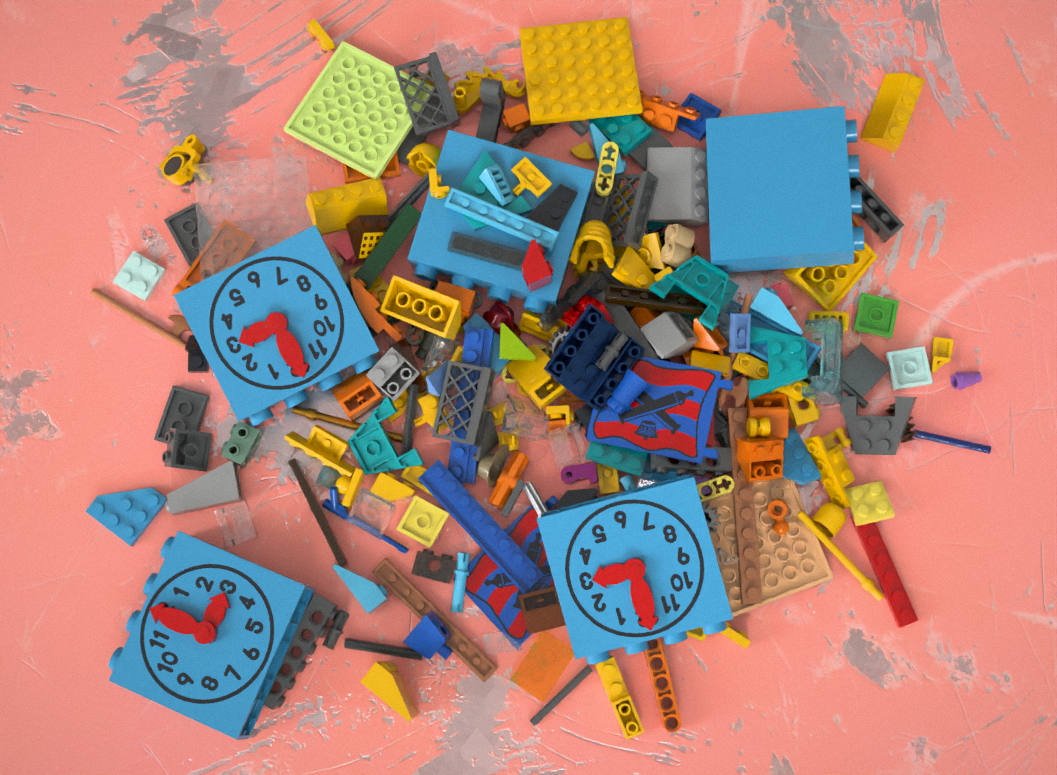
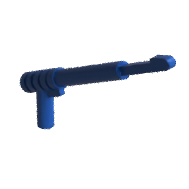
(340, 510)

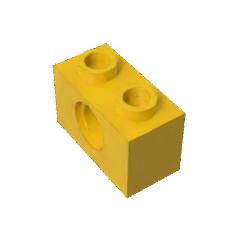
(801, 417)

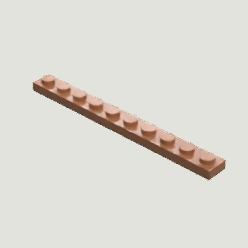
(744, 514)

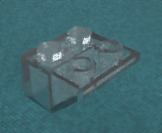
(524, 419)

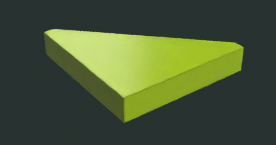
(512, 347)

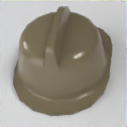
(491, 465)

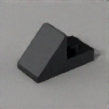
(196, 359)

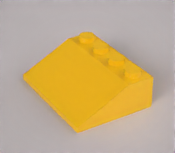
(831, 283)
(389, 686)

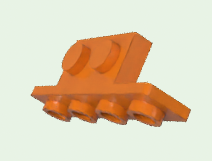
(664, 113)

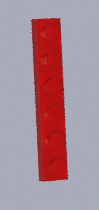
(886, 574)

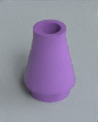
(962, 380)

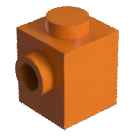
(516, 119)

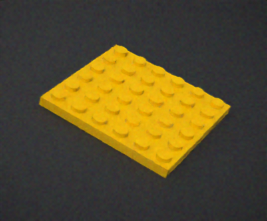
(580, 71)

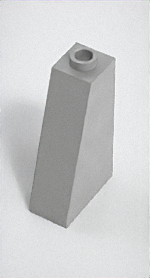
(208, 491)

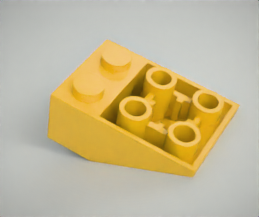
(534, 379)

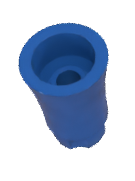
(627, 391)

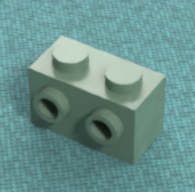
(241, 443)

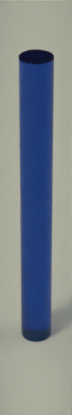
(952, 441)

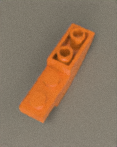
(367, 304)

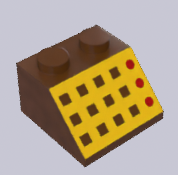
(366, 232)

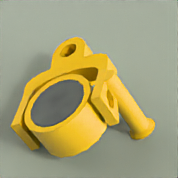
(177, 167)

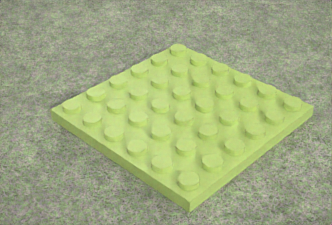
(356, 111)

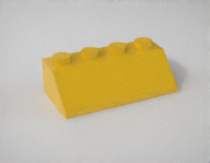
(892, 110)
(339, 205)
(422, 307)

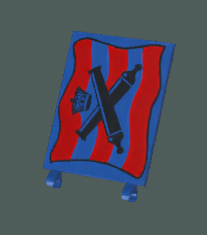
(668, 416)
(495, 591)

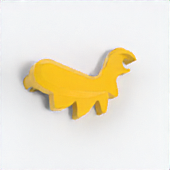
(468, 91)

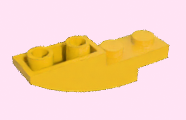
(619, 698)

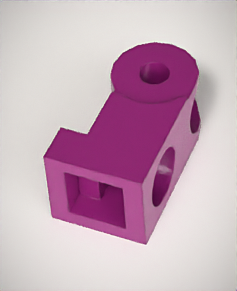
(579, 472)

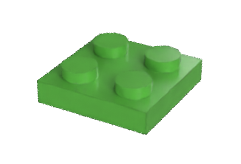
(876, 315)

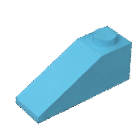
(598, 141)
(772, 308)
(366, 592)

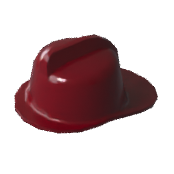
(500, 314)

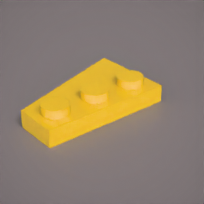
(649, 252)

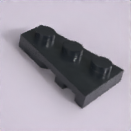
(554, 208)

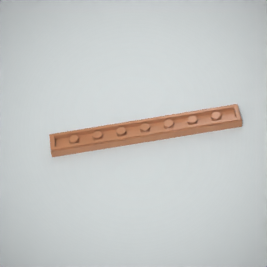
(420, 606)

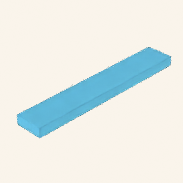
(501, 218)

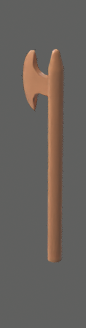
(180, 322)
(741, 391)

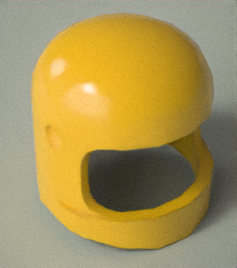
(830, 516)

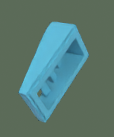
(494, 181)

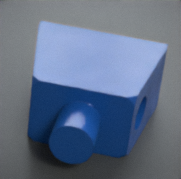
(430, 637)

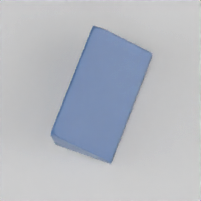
(436, 379)

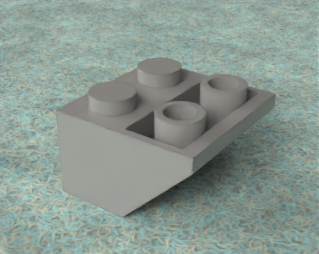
(669, 335)
(393, 373)

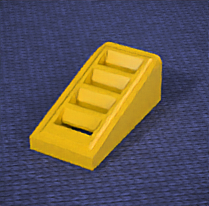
(831, 314)

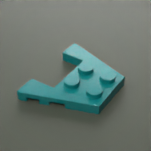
(475, 187)
(699, 280)
(785, 360)
(374, 447)

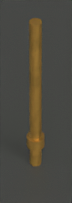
(312, 414)

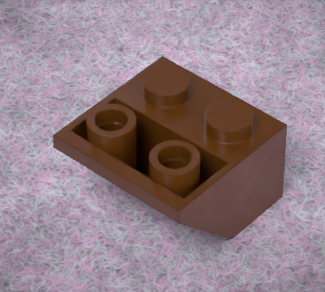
(541, 610)

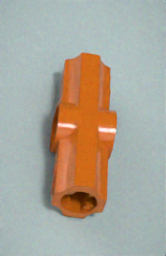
(508, 479)

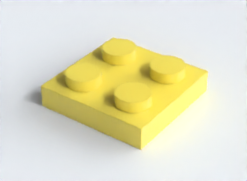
(869, 503)
(423, 521)

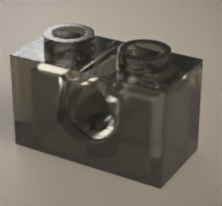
(443, 574)

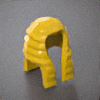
(598, 245)

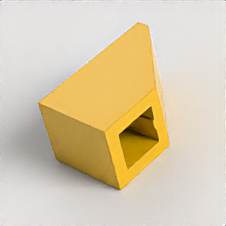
(390, 489)

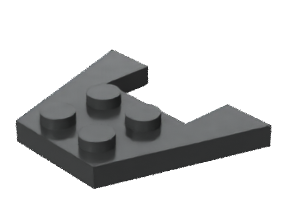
(876, 433)

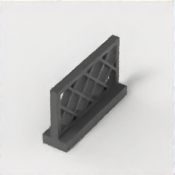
(441, 87)
(638, 211)
(480, 405)

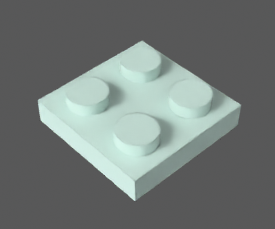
(139, 276)
(909, 368)

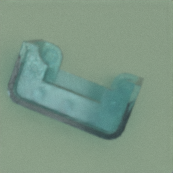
(828, 386)

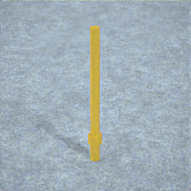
(866, 582)

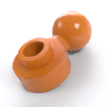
(780, 525)

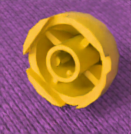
(423, 157)

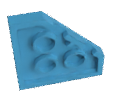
(797, 460)
(127, 512)

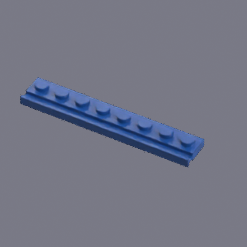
(476, 352)
(481, 526)

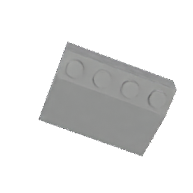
(681, 185)

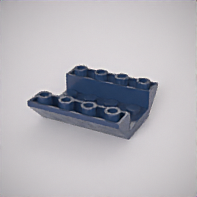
(576, 357)

